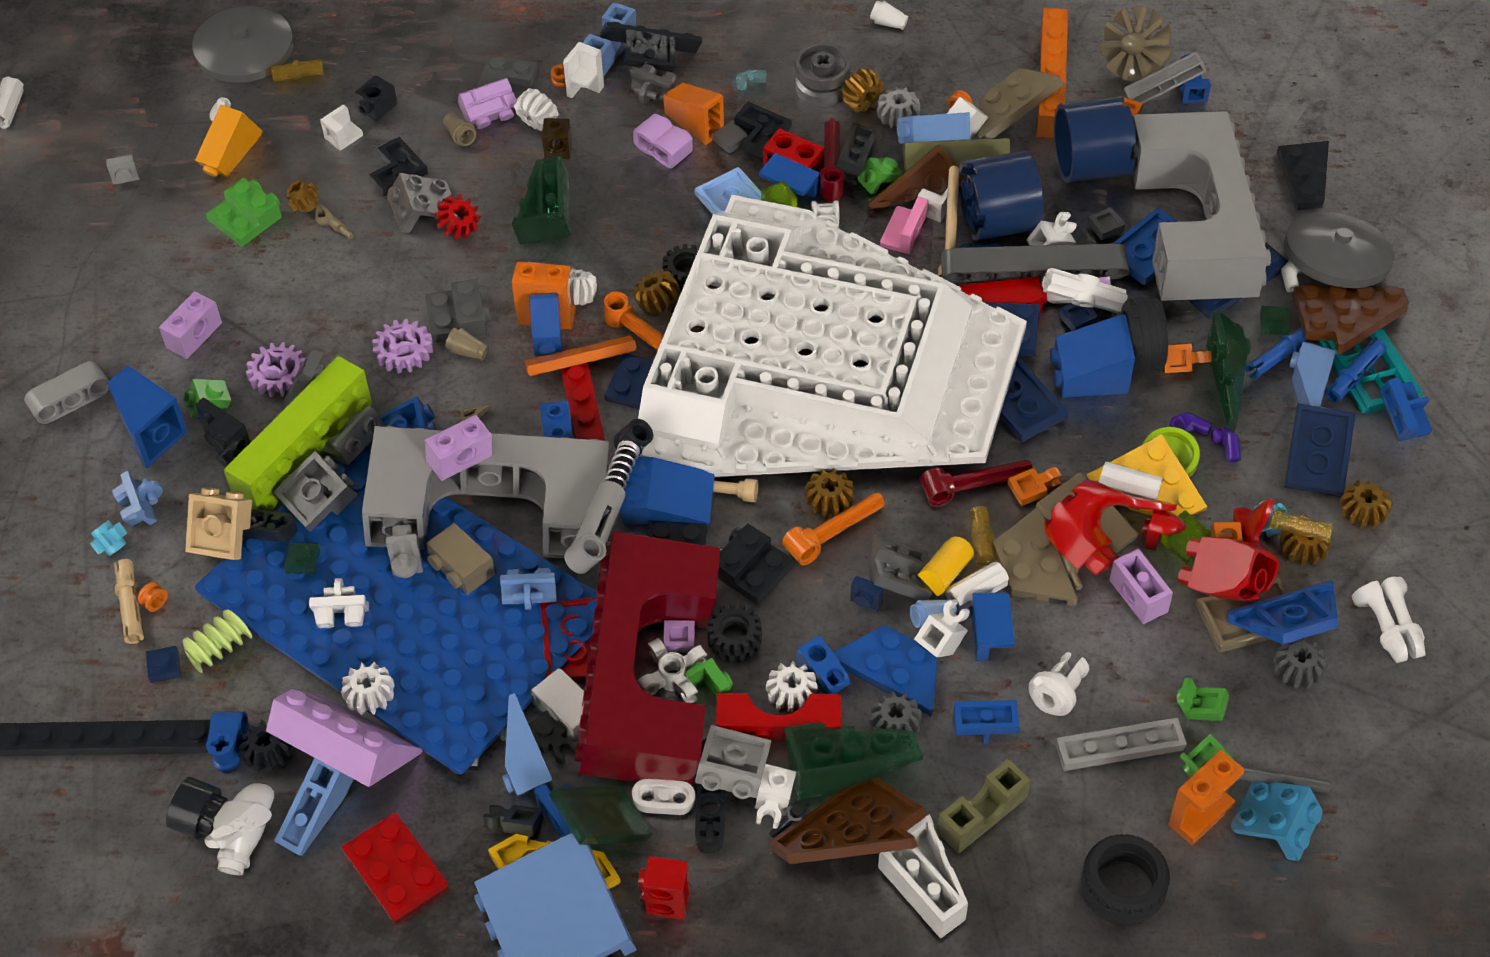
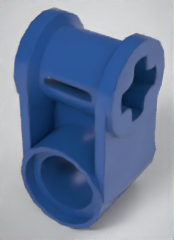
(225, 738)

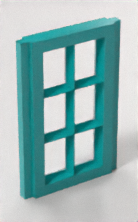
(1393, 360)

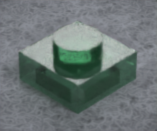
(1275, 320)
(302, 558)

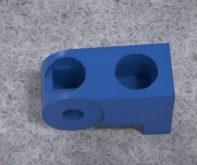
(1195, 89)
(826, 666)

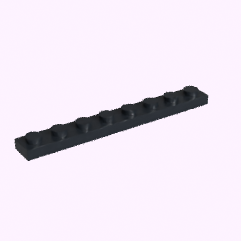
(104, 737)

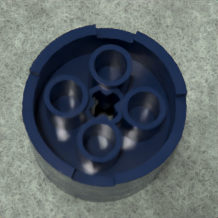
(1094, 139)
(1001, 195)

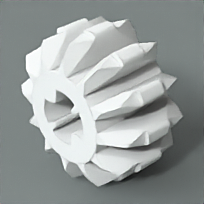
(534, 107)
(582, 287)
(790, 686)
(367, 688)

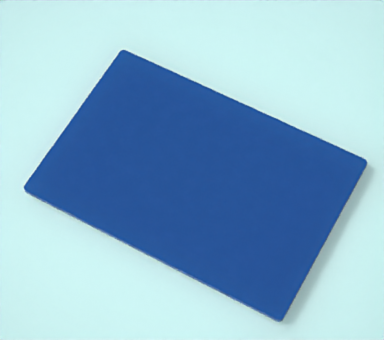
(445, 649)

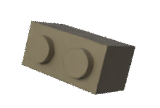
(460, 559)

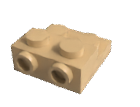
(217, 523)

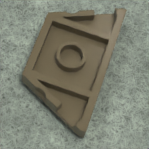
(1014, 99)
(1033, 562)

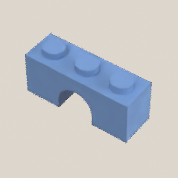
(611, 49)

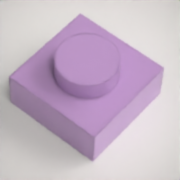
(679, 636)

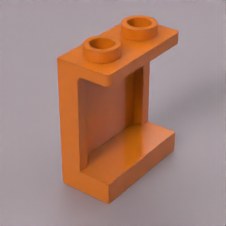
(542, 279)
(1204, 797)

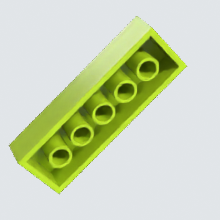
(298, 432)

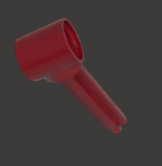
(831, 177)
(941, 486)

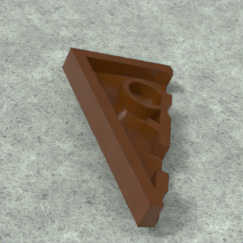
(928, 173)

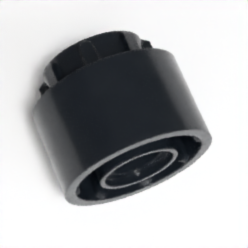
(194, 808)

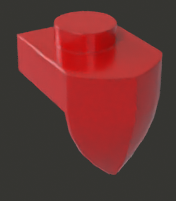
(1161, 524)

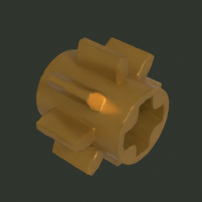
(302, 196)

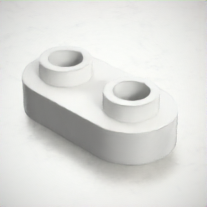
(664, 796)

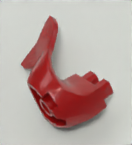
(1077, 524)
(1231, 566)

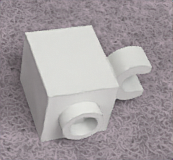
(1053, 233)
(942, 631)
(774, 793)

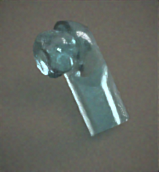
(748, 76)

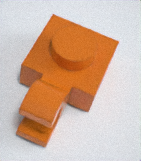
(1181, 358)
(1033, 486)

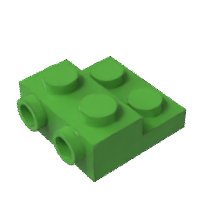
(245, 211)

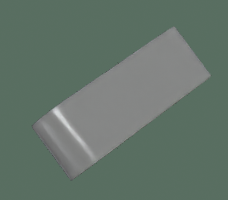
(67, 392)

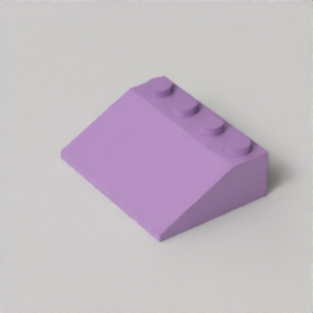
(338, 736)

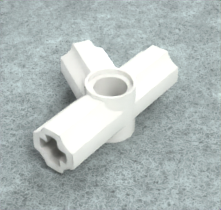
(1082, 291)

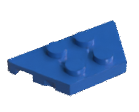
(1290, 615)
(893, 664)

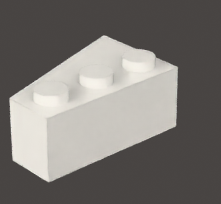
(927, 879)

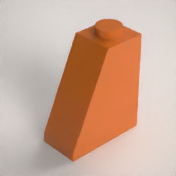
(695, 110)

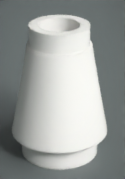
(887, 15)

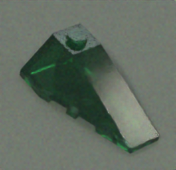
(1228, 364)
(840, 758)

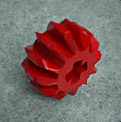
(463, 210)

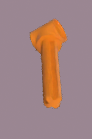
(620, 314)
(806, 543)

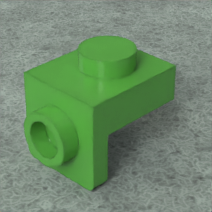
(877, 172)
(212, 390)
(711, 675)
(1202, 702)
(1200, 754)

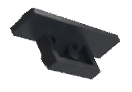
(650, 45)

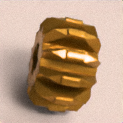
(862, 90)
(656, 292)
(829, 492)
(1365, 504)
(1304, 548)

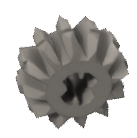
(897, 104)

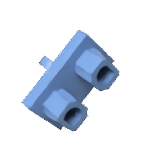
(141, 496)
(528, 588)

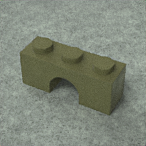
(968, 820)

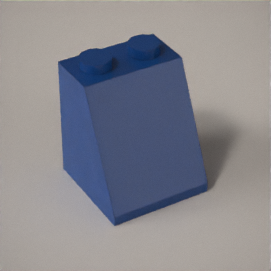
(1094, 359)
(147, 413)

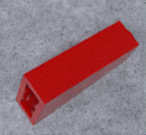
(1009, 291)

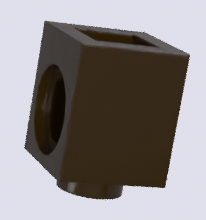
(556, 138)

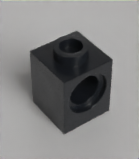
(375, 98)

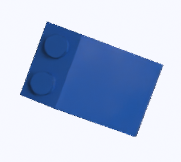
(667, 493)

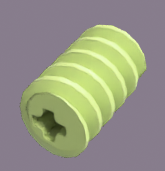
(215, 639)

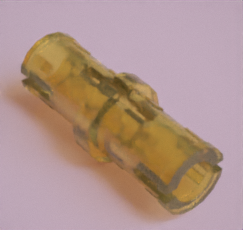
(297, 70)
(1301, 526)
(982, 535)

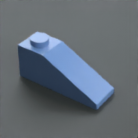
(934, 128)
(1311, 372)
(523, 759)
(313, 806)

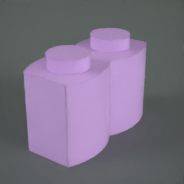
(663, 140)

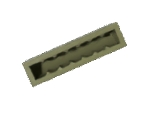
(957, 150)

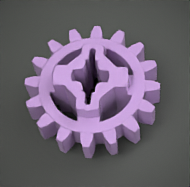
(402, 346)
(274, 369)

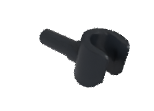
(787, 820)

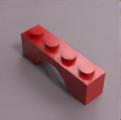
(739, 714)

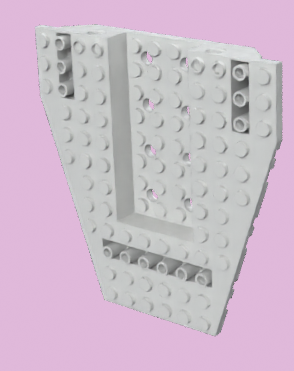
(764, 409)

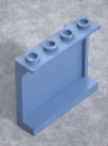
(553, 905)

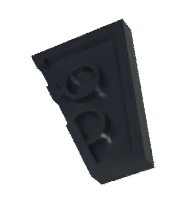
(1305, 172)

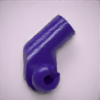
(1190, 422)
(1229, 440)

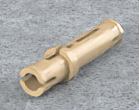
(126, 590)

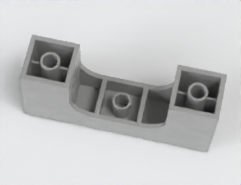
(1228, 249)
(546, 470)

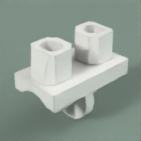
(340, 602)

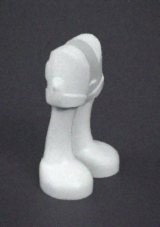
(1394, 638)

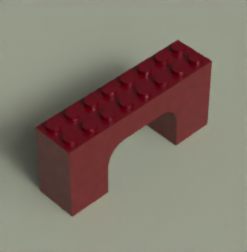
(622, 726)

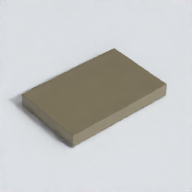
(1112, 522)
(1225, 635)

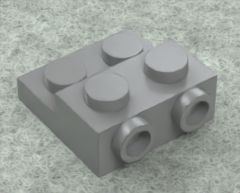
(733, 762)

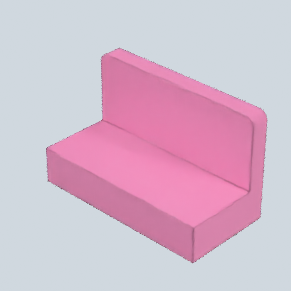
(905, 227)

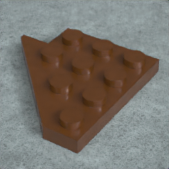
(1347, 313)
(852, 823)

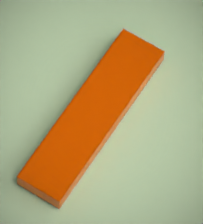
(580, 355)

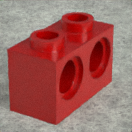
(795, 149)
(665, 887)

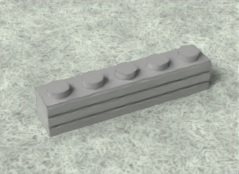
(1166, 78)

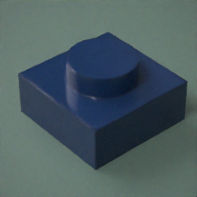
(1077, 317)
(866, 594)
(163, 664)

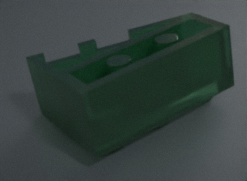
(546, 206)

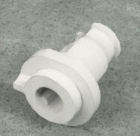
(1054, 690)

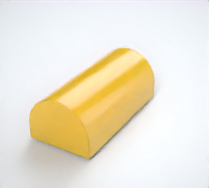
(946, 564)

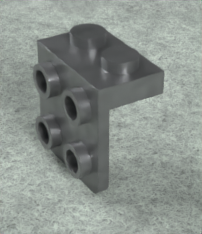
(415, 197)

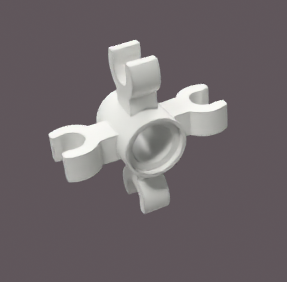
(672, 661)

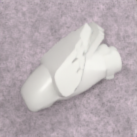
(240, 827)

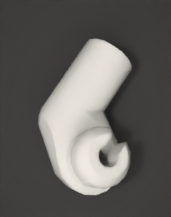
(1289, 275)

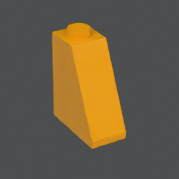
(227, 141)

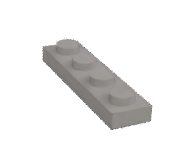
(1120, 744)

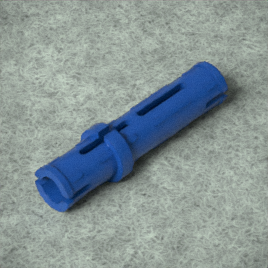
(1276, 354)
(1349, 377)

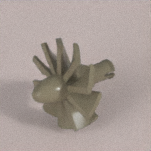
(1137, 51)

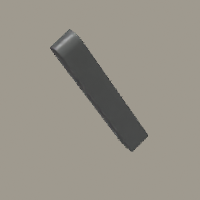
(1017, 262)

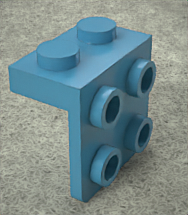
(1281, 814)

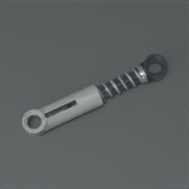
(608, 498)

